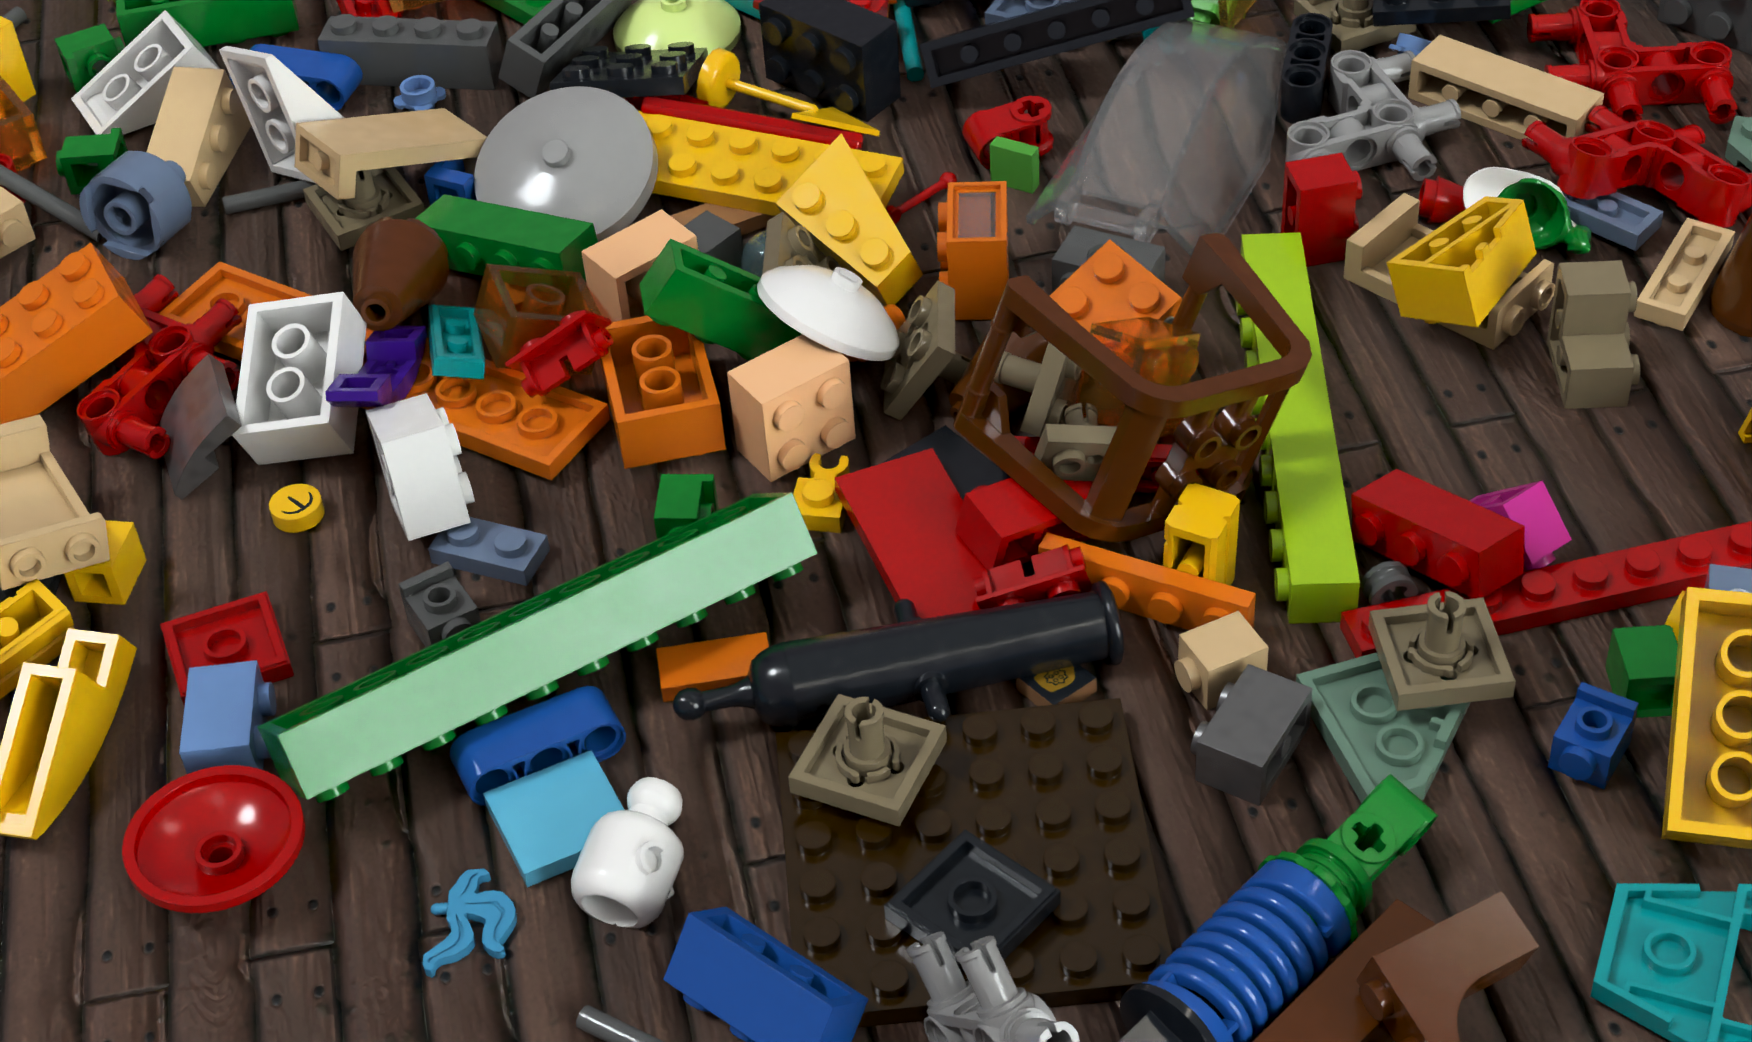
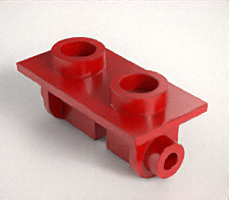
(578, 338)
(1056, 574)

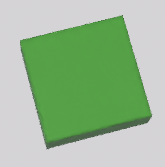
(1015, 163)

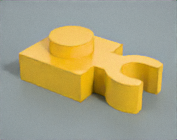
(817, 496)

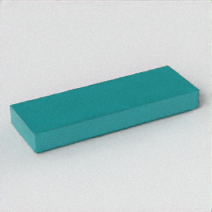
(455, 342)

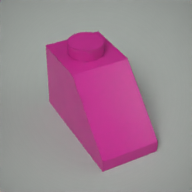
(1535, 509)

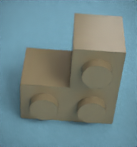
(1592, 334)

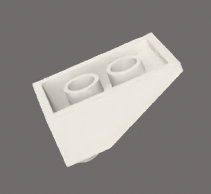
(134, 83)
(274, 104)

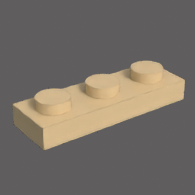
(1684, 274)

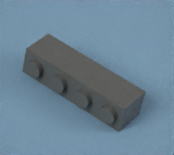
(553, 39)
(393, 49)

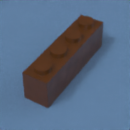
(1332, 1003)

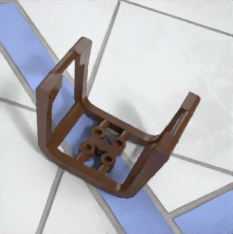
(1213, 445)

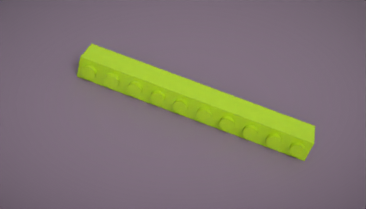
(1301, 452)

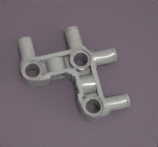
(1373, 117)
(986, 1005)

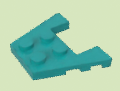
(1673, 959)

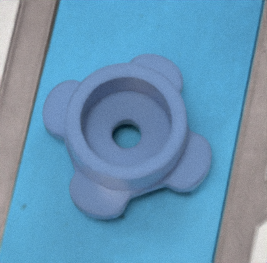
(1409, 42)
(418, 93)

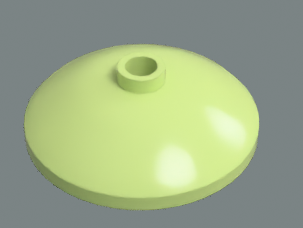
(665, 22)

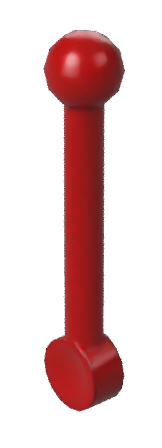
(896, 212)

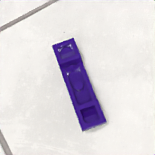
(388, 373)

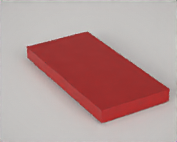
(908, 525)

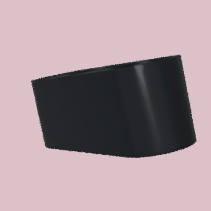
(1306, 67)

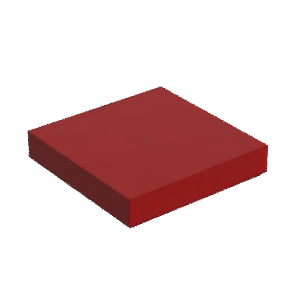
(226, 635)

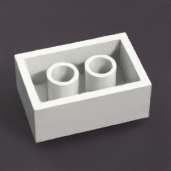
(286, 366)

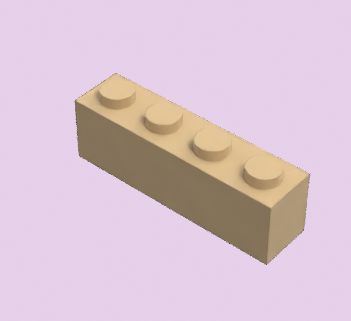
(1499, 90)

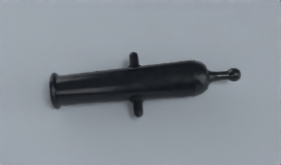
(919, 658)

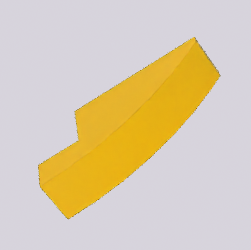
(59, 728)

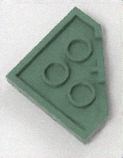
(1369, 735)

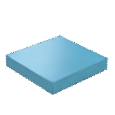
(551, 815)

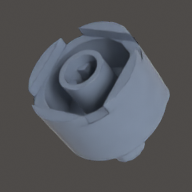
(137, 204)

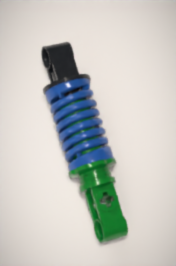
(1275, 929)

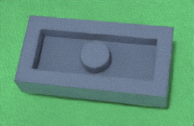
(1616, 218)
(491, 550)

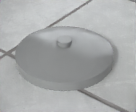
(572, 158)

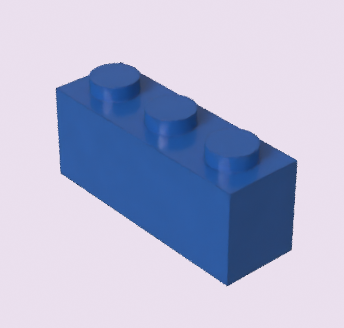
(759, 983)

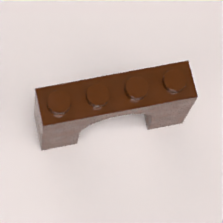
(1426, 977)

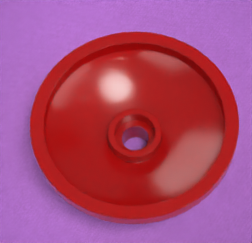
(213, 839)

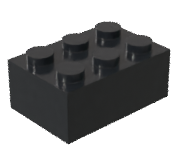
(832, 53)

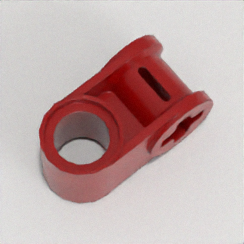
(1010, 123)

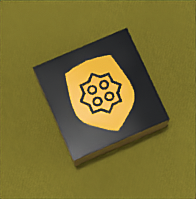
(1058, 686)

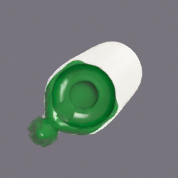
(1543, 201)

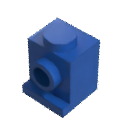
(1593, 735)

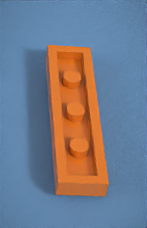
(1159, 590)

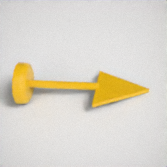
(721, 80)

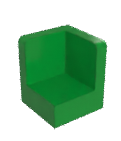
(1644, 667)

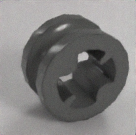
(1388, 583)

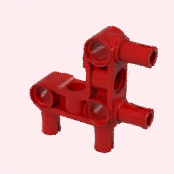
(1635, 73)
(1648, 155)
(129, 405)

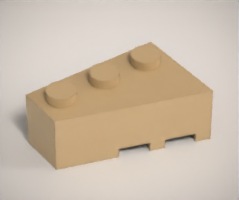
(199, 128)

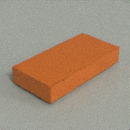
(707, 663)

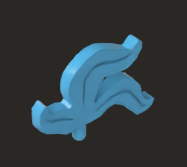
(465, 904)

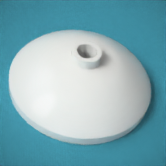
(830, 310)

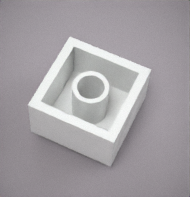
(421, 465)

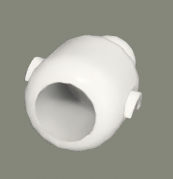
(631, 858)

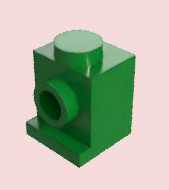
(87, 53)
(87, 156)
(683, 501)

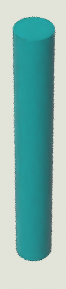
(908, 41)

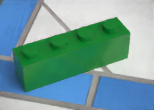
(211, 20)
(505, 235)
(711, 302)

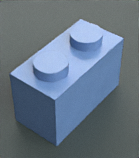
(223, 715)

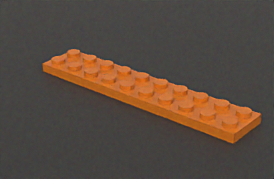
(487, 413)

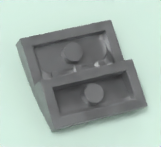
(197, 422)

